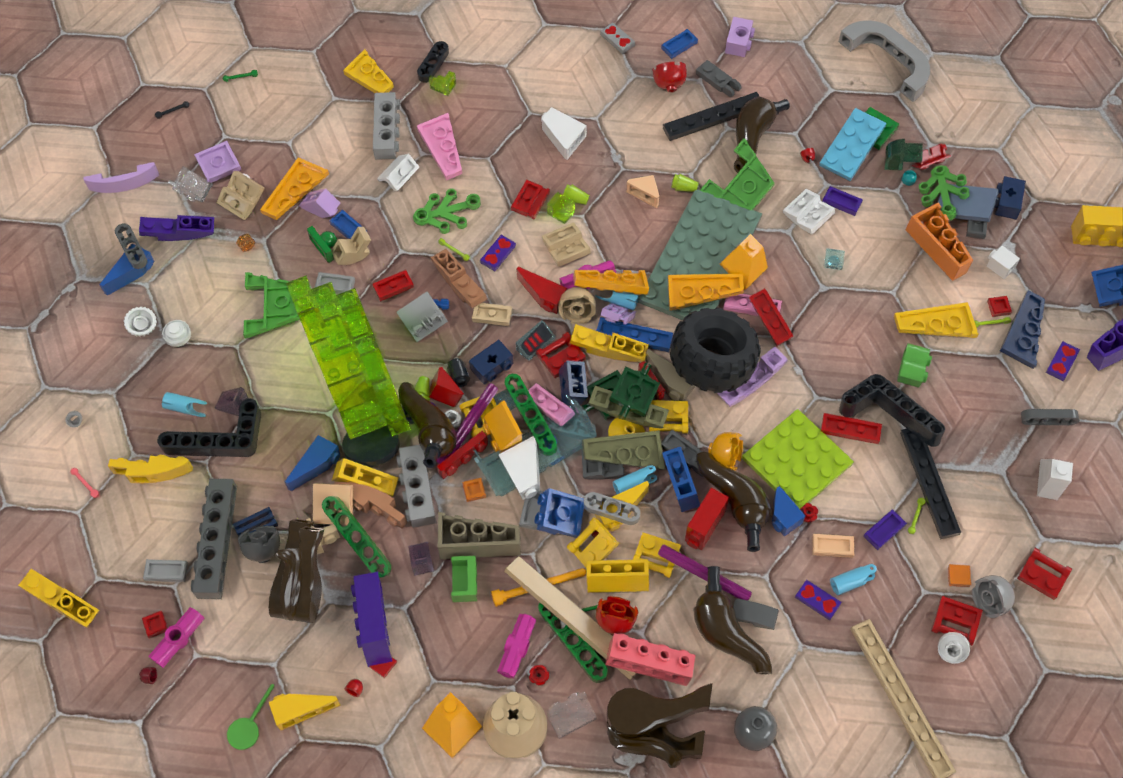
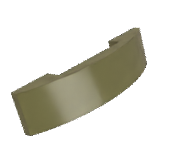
(654, 416)

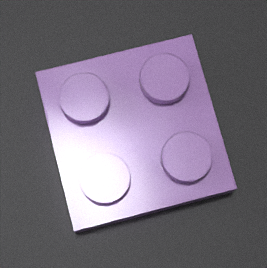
(217, 162)

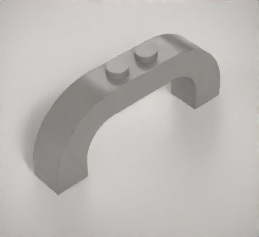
(896, 46)

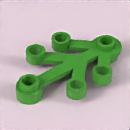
(940, 174)
(444, 211)

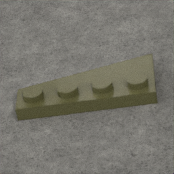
(628, 449)

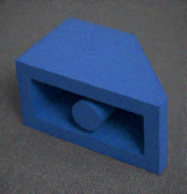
(785, 513)

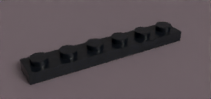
(706, 118)
(931, 485)

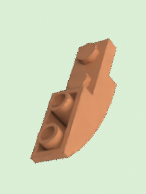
(457, 278)
(379, 502)

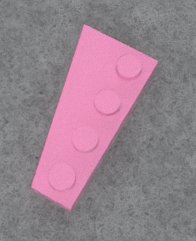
(441, 144)

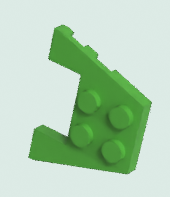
(748, 185)
(277, 305)

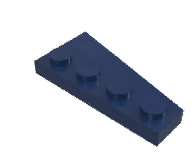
(1024, 332)

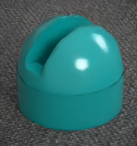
(909, 177)

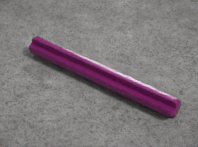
(472, 417)
(702, 572)

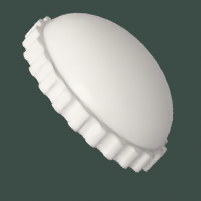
(140, 321)

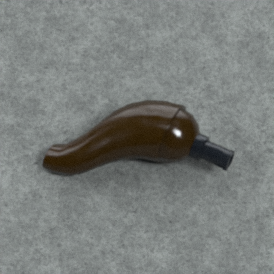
(754, 120)
(434, 428)
(746, 497)
(721, 629)

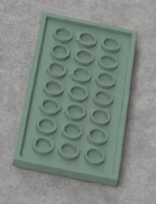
(698, 245)

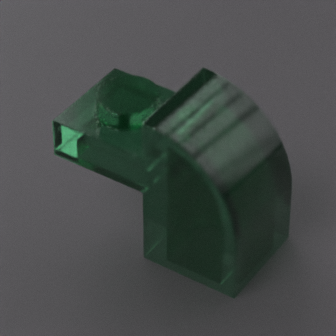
(899, 152)

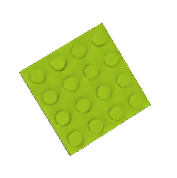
(797, 459)

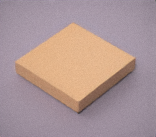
(321, 491)

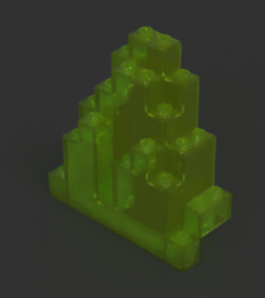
(348, 358)

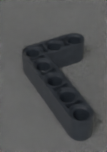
(895, 403)
(217, 440)

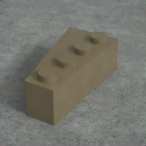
(476, 538)

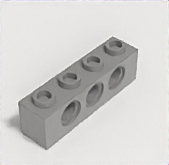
(385, 126)
(422, 514)

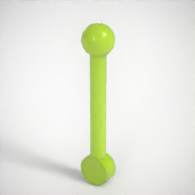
(466, 257)
(1006, 320)
(921, 502)

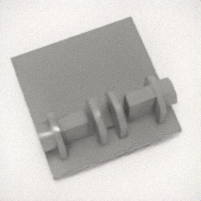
(422, 316)

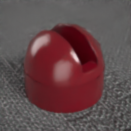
(148, 675)

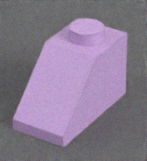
(320, 203)

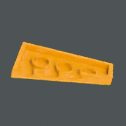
(609, 280)
(702, 288)

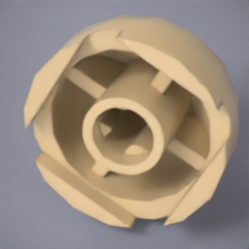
(577, 305)

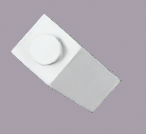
(563, 131)
(523, 467)
(1053, 478)

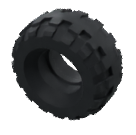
(717, 332)

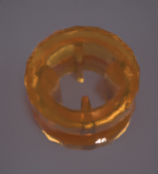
(245, 242)

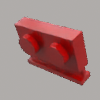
(530, 199)

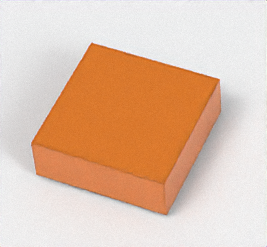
(474, 489)
(959, 575)

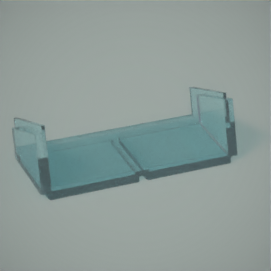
(568, 440)

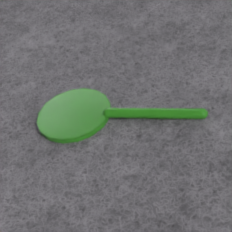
(244, 731)

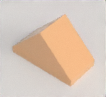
(644, 189)

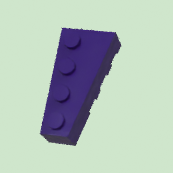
(1107, 348)
(371, 619)

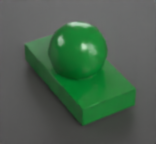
(323, 242)

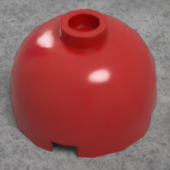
(670, 76)
(616, 615)

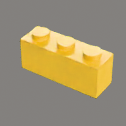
(617, 575)

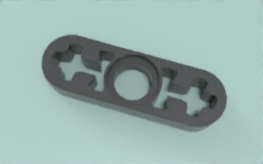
(131, 252)
(1050, 417)

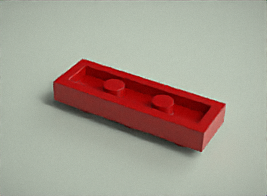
(771, 317)
(851, 428)
(462, 455)

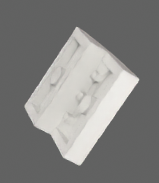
(808, 211)

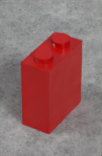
(706, 519)

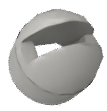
(76, 422)

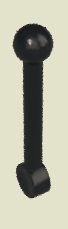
(158, 114)

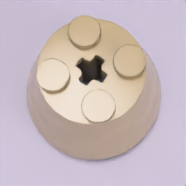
(522, 733)

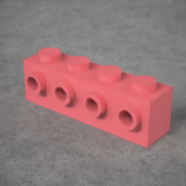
(650, 659)

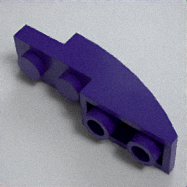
(177, 229)

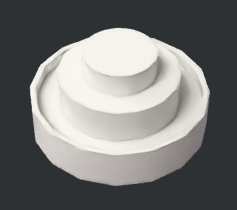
(176, 333)
(953, 647)

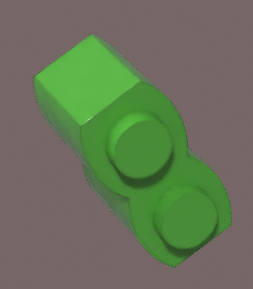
(914, 365)

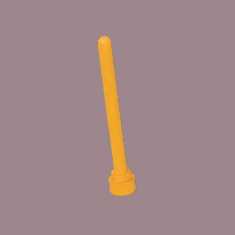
(500, 596)

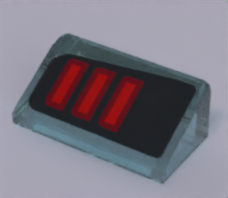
(534, 339)

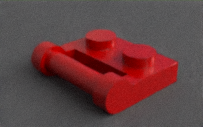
(571, 353)
(1042, 579)
(959, 614)

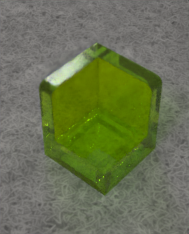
(443, 84)
(561, 207)

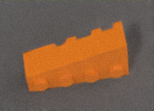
(940, 241)

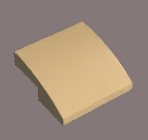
(240, 195)
(566, 244)

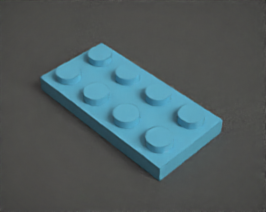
(852, 144)

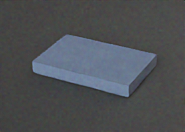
(977, 206)

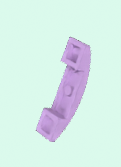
(125, 182)
(766, 368)

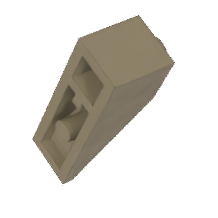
(667, 376)

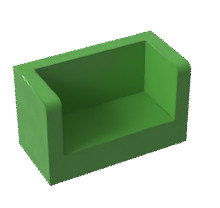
(464, 579)

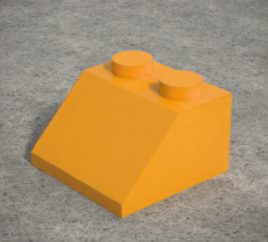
(502, 428)

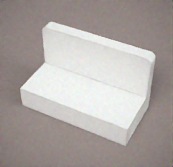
(399, 171)

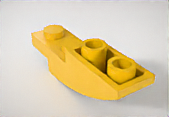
(609, 346)
(157, 469)
(58, 598)

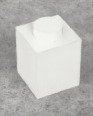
(1002, 262)

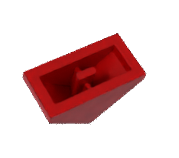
(445, 389)

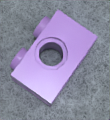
(739, 36)

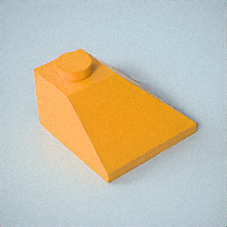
(746, 259)
(451, 725)

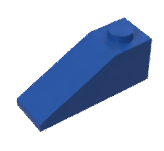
(124, 273)
(315, 461)
(681, 479)

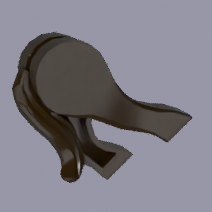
(298, 582)
(639, 721)

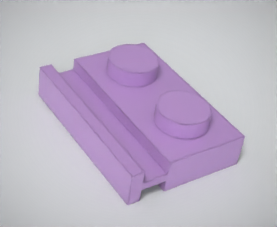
(616, 313)

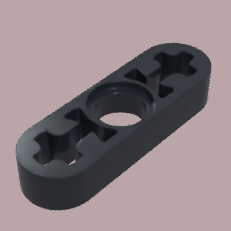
(433, 55)

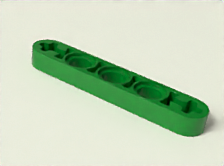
(533, 422)
(347, 531)
(576, 649)

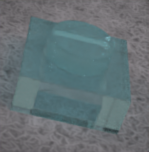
(834, 259)
(504, 395)

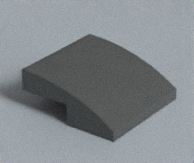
(601, 470)

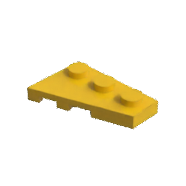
(368, 74)

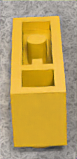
(360, 474)
(633, 496)
(296, 708)

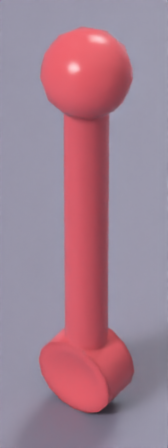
(94, 493)

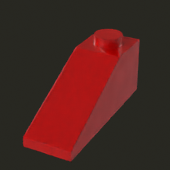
(543, 291)

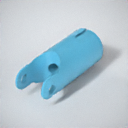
(622, 299)
(181, 404)
(634, 479)
(852, 579)

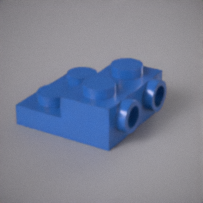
(1109, 285)
(559, 513)

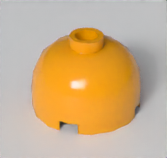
(727, 449)

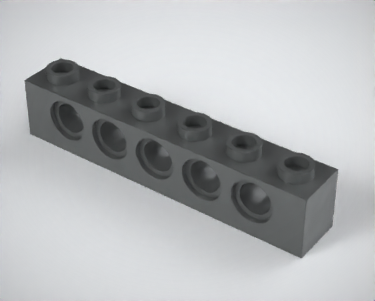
(213, 587)

